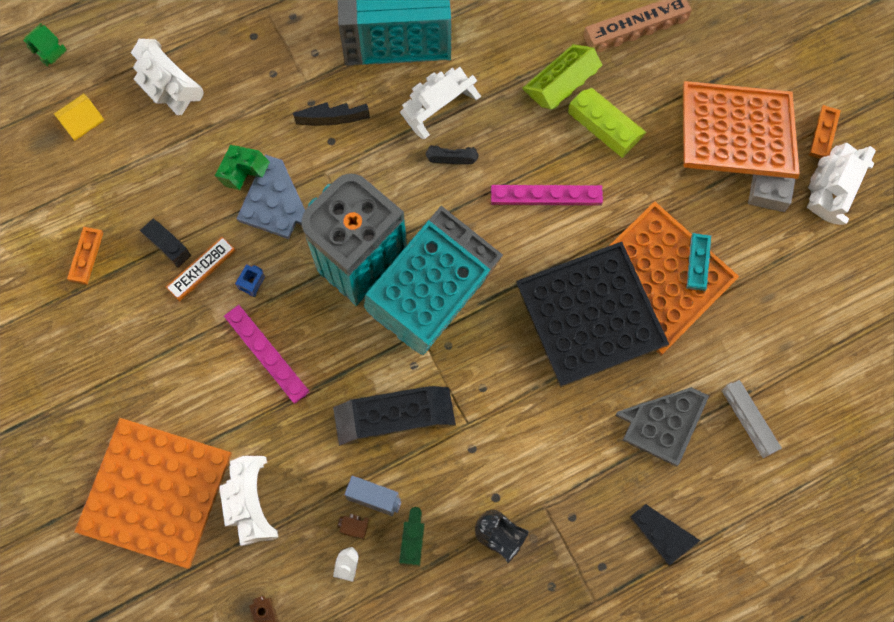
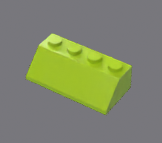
(563, 76)
(605, 121)

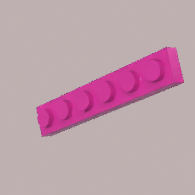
(546, 195)
(266, 354)

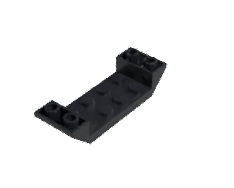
(393, 413)

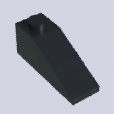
(166, 242)

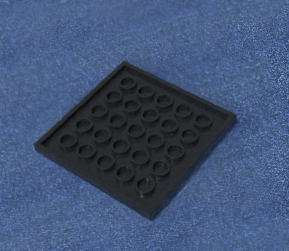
(591, 314)

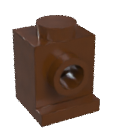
(353, 526)
(261, 602)

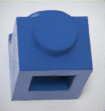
(248, 273)

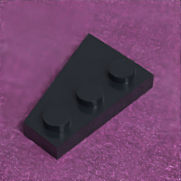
(663, 534)

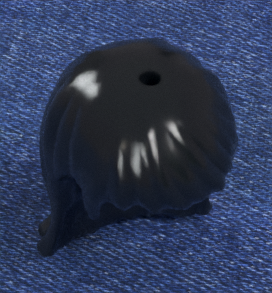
(500, 534)

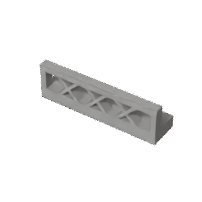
(751, 419)

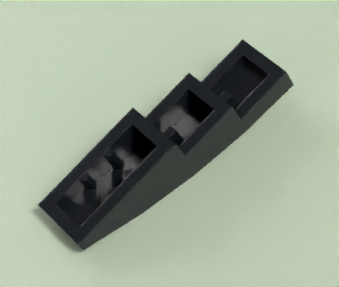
(323, 115)

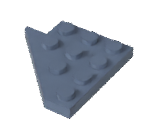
(272, 202)

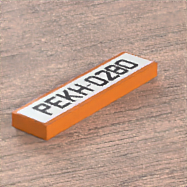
(200, 269)

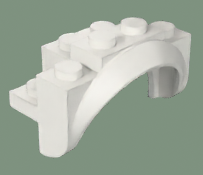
(162, 78)
(434, 95)
(841, 175)
(241, 501)

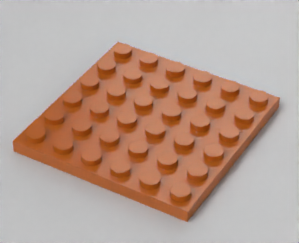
(739, 130)
(661, 259)
(153, 493)

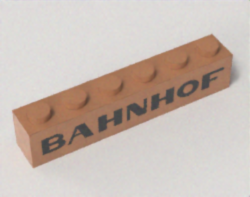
(636, 24)

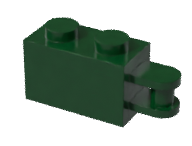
(412, 539)

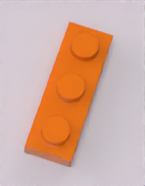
(824, 132)
(85, 255)

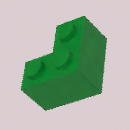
(238, 164)

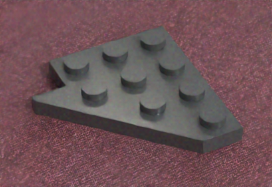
(664, 424)

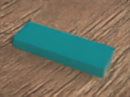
(698, 262)

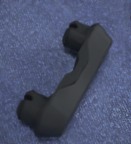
(459, 156)

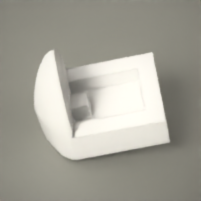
(346, 564)

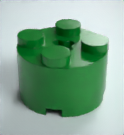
(44, 44)

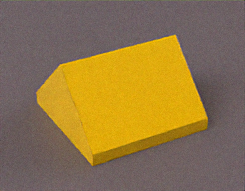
(79, 117)

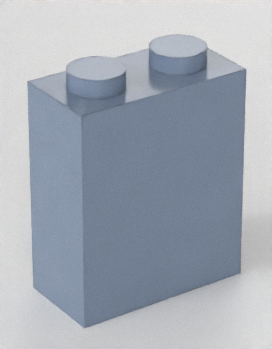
(373, 496)

